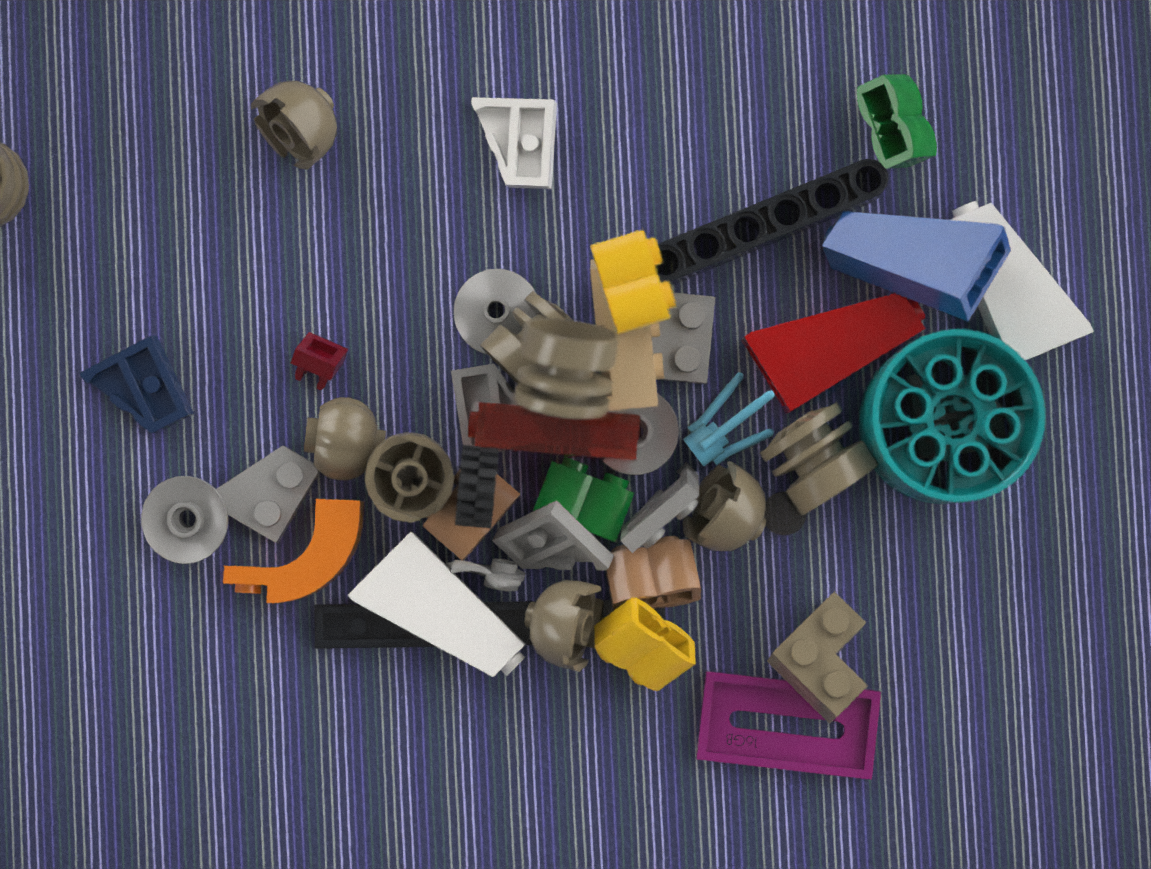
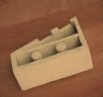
(635, 364)

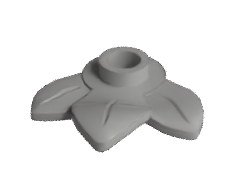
(499, 575)

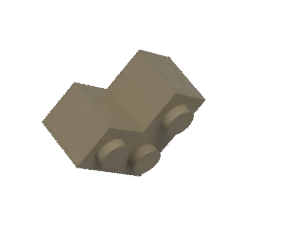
(811, 662)

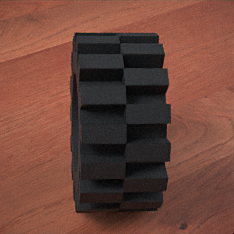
(477, 486)

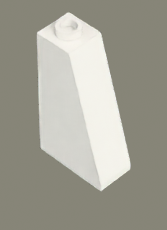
(1024, 300)
(428, 600)

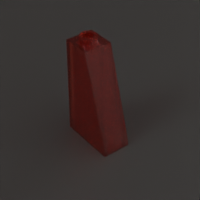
(528, 431)

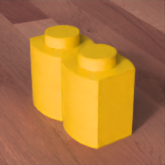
(632, 281)
(644, 644)

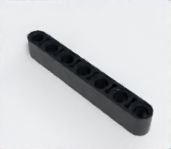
(768, 229)

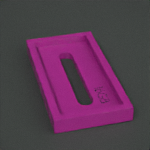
(721, 742)

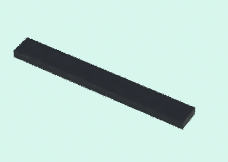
(360, 628)

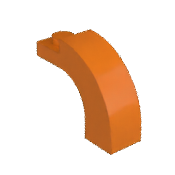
(328, 554)

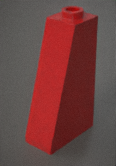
(825, 348)

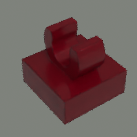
(318, 357)

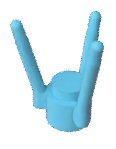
(709, 440)

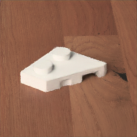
(521, 138)

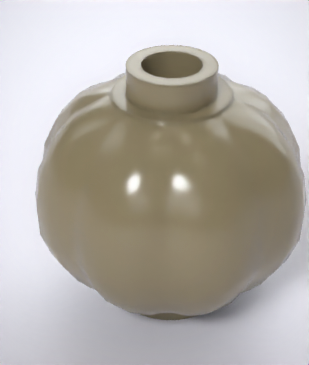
(342, 438)

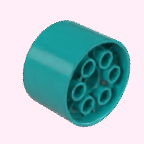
(898, 462)

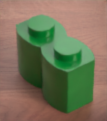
(894, 112)
(591, 501)

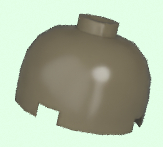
(297, 121)
(409, 477)
(728, 510)
(564, 622)

